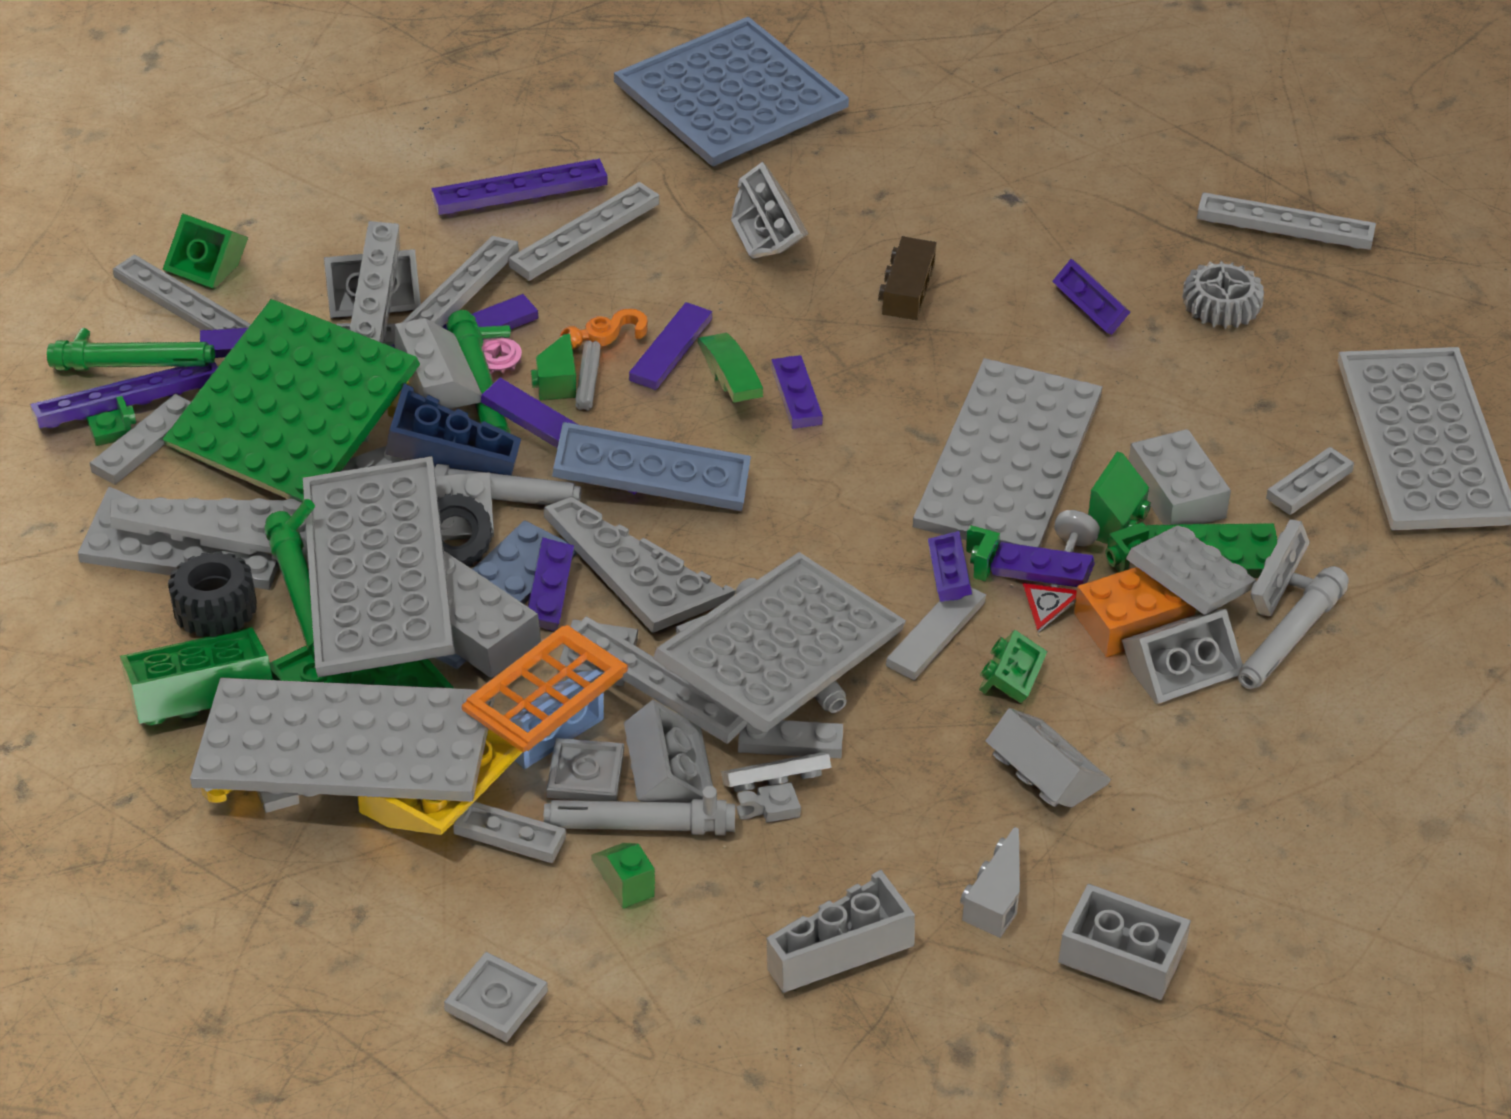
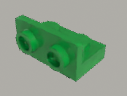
(1013, 666)

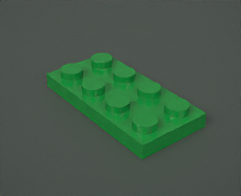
(1239, 543)

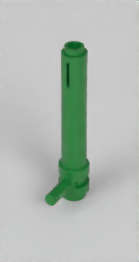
(470, 339)
(83, 355)
(287, 548)

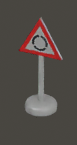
(1047, 601)

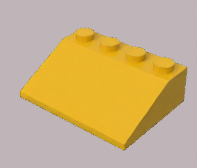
(439, 815)

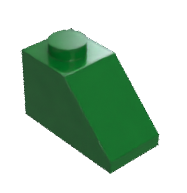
(555, 371)
(626, 873)

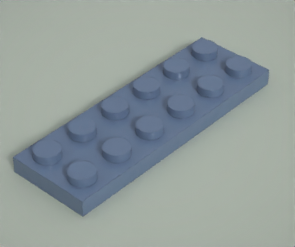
(651, 466)
(511, 567)

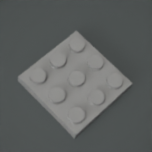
(1191, 569)

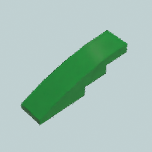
(731, 367)

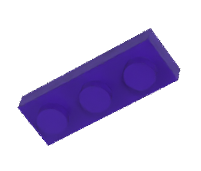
(1091, 296)
(796, 392)
(1042, 564)
(949, 566)
(550, 582)

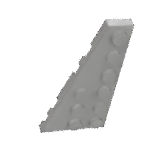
(217, 523)
(156, 551)
(638, 571)

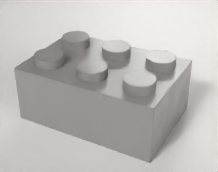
(1180, 479)
(1124, 941)

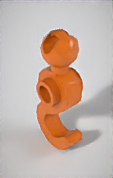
(606, 330)

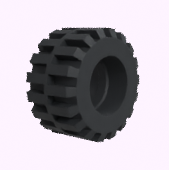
(212, 594)

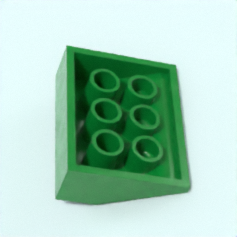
(186, 674)

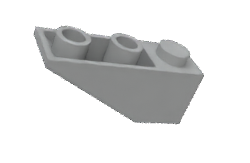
(995, 894)

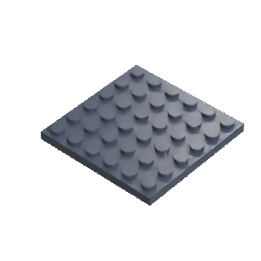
(731, 90)

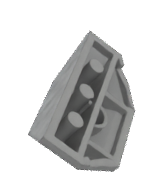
(765, 214)

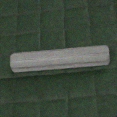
(588, 375)

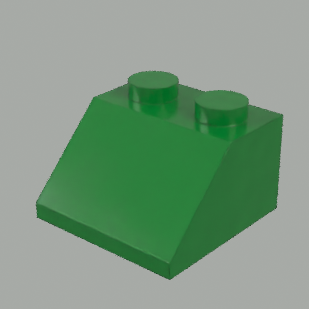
(204, 251)
(1118, 497)

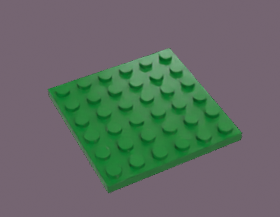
(291, 400)

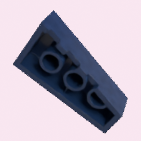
(453, 439)

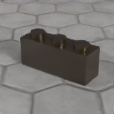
(907, 278)

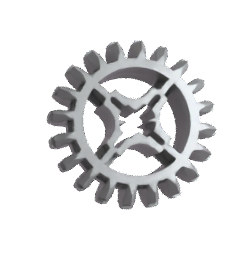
(1223, 294)

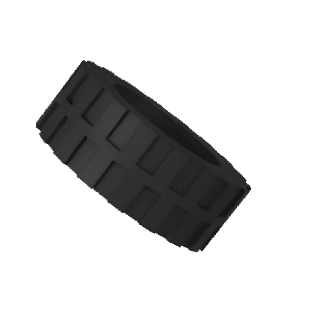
(480, 523)

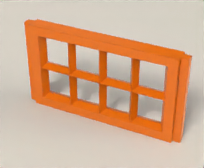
(515, 735)

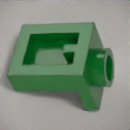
(112, 425)
(1121, 542)
(983, 547)

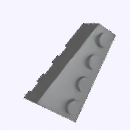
(842, 935)

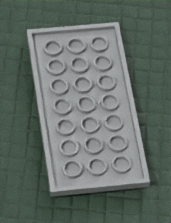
(1426, 438)
(1009, 454)
(377, 567)
(779, 641)
(340, 740)

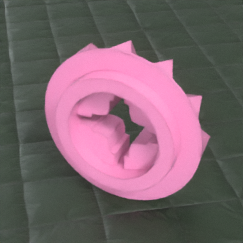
(509, 350)

